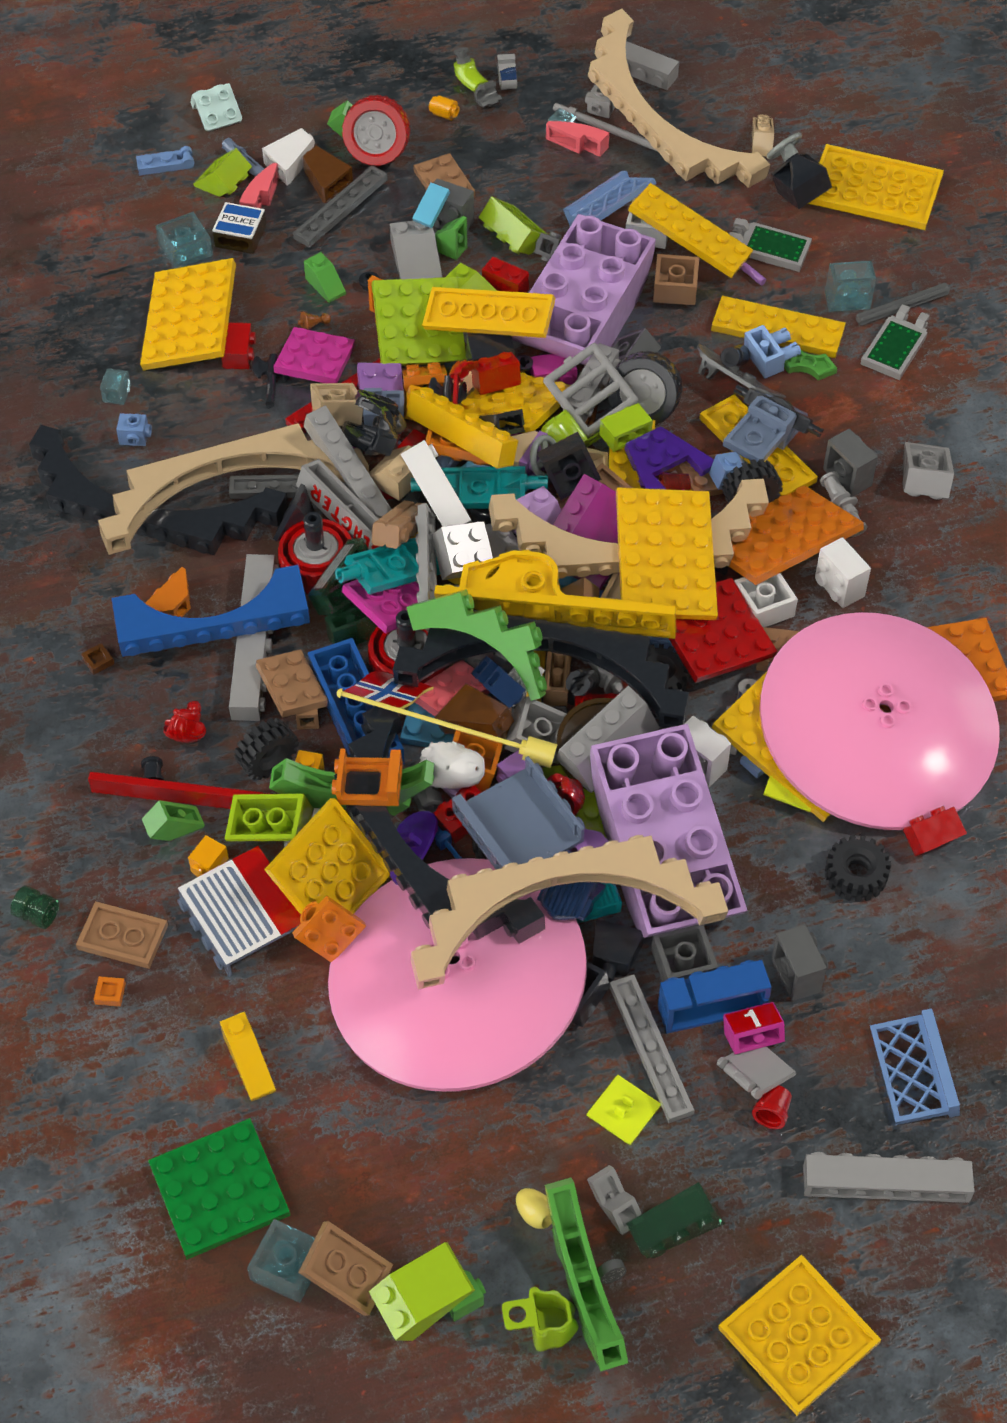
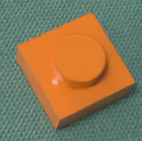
(109, 991)

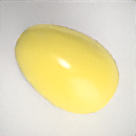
(534, 1208)

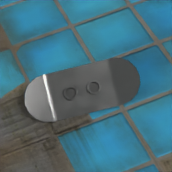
(713, 362)

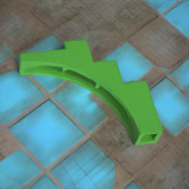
(490, 625)
(316, 784)
(582, 1276)

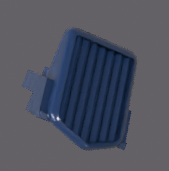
(571, 900)

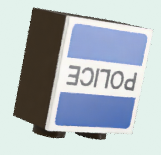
(239, 228)

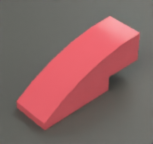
(578, 137)
(261, 188)

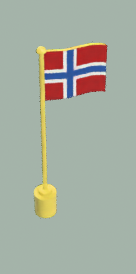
(380, 691)

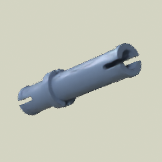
(228, 145)

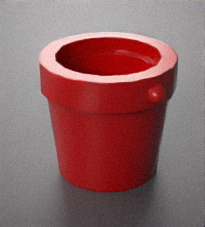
(773, 1108)

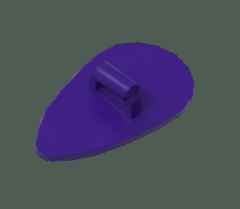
(418, 833)

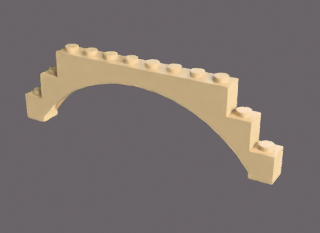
(680, 150)
(159, 481)
(587, 557)
(622, 863)

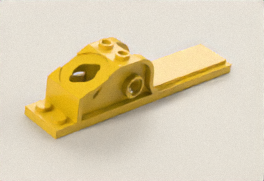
(530, 588)

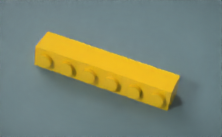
(462, 428)

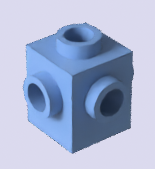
(133, 429)

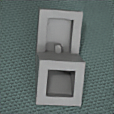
(612, 1198)

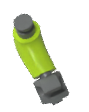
(469, 76)

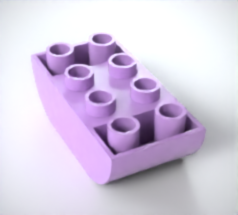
(595, 283)
(659, 790)

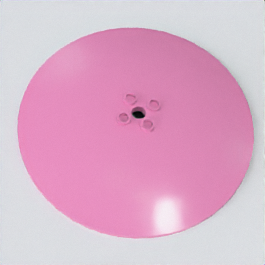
(872, 764)
(488, 1018)

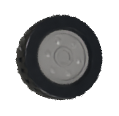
(653, 381)

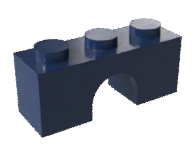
(498, 682)

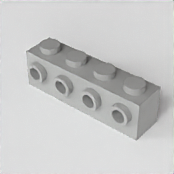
(596, 385)

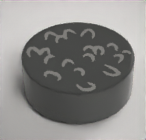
(611, 1271)

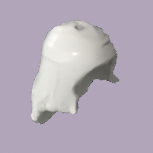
(454, 765)

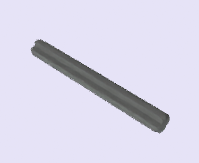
(910, 301)

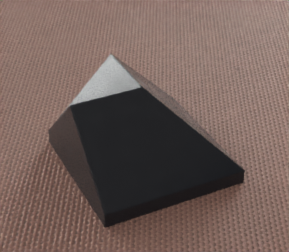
(297, 509)

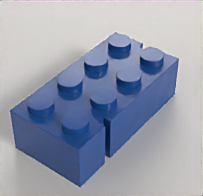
(709, 995)

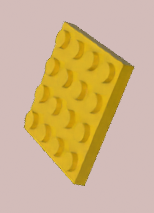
(530, 396)
(328, 860)
(799, 1334)

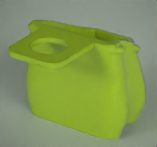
(564, 426)
(548, 1317)

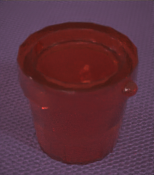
(675, 481)

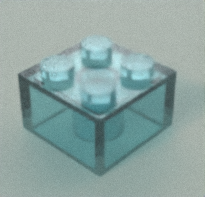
(184, 240)
(850, 286)
(280, 1259)

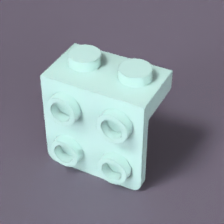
(216, 107)

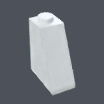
(288, 154)

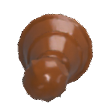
(308, 320)

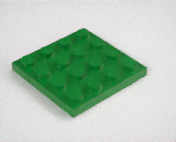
(218, 1188)

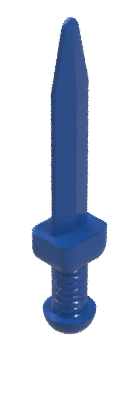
(444, 840)

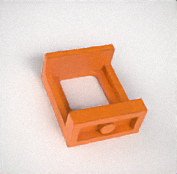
(389, 783)

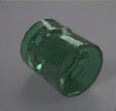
(34, 906)

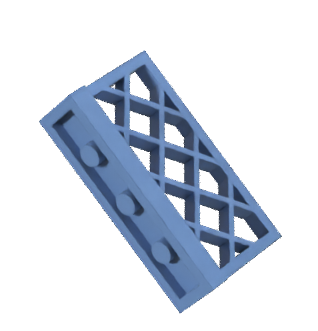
(608, 197)
(938, 1068)

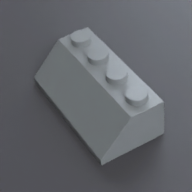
(621, 718)

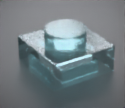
(561, 115)

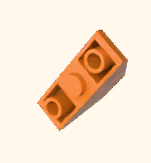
(173, 596)

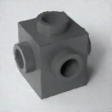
(545, 243)

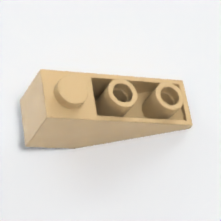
(762, 134)

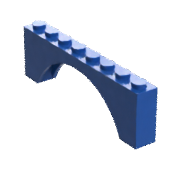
(148, 630)

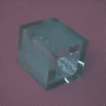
(115, 386)

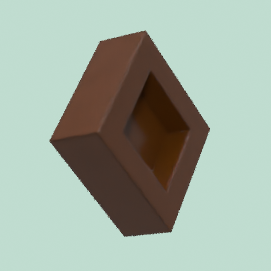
(97, 659)

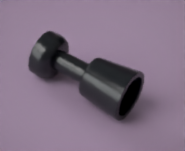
(736, 355)

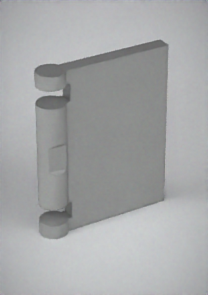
(756, 1070)

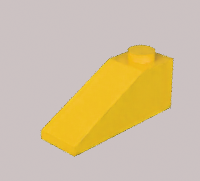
(247, 1056)

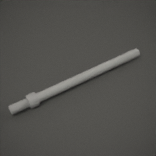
(605, 126)

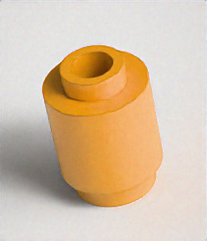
(444, 107)

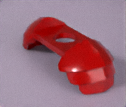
(458, 373)

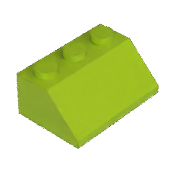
(511, 226)
(267, 817)

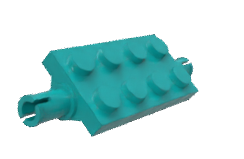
(477, 484)
(382, 567)

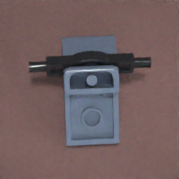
(767, 425)

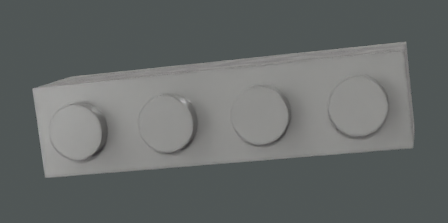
(651, 66)

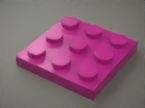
(314, 356)
(383, 605)

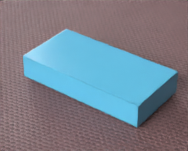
(431, 205)

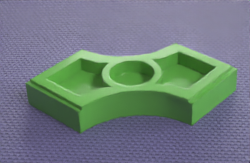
(816, 365)

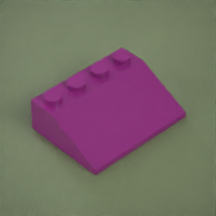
(591, 515)

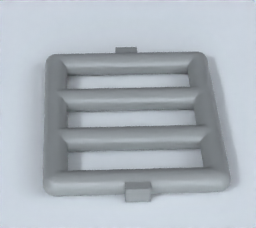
(606, 365)

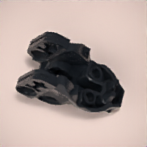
(385, 430)

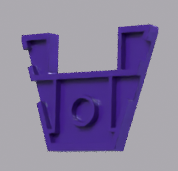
(661, 451)

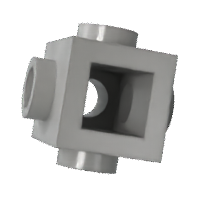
(598, 103)

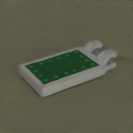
(772, 244)
(896, 344)

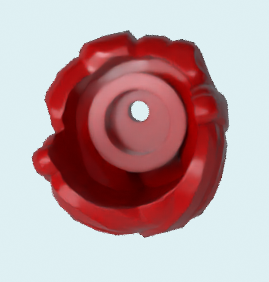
(185, 724)
(570, 790)

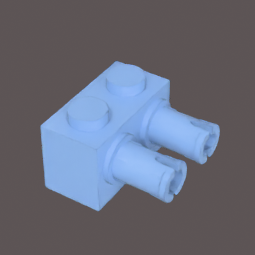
(766, 352)

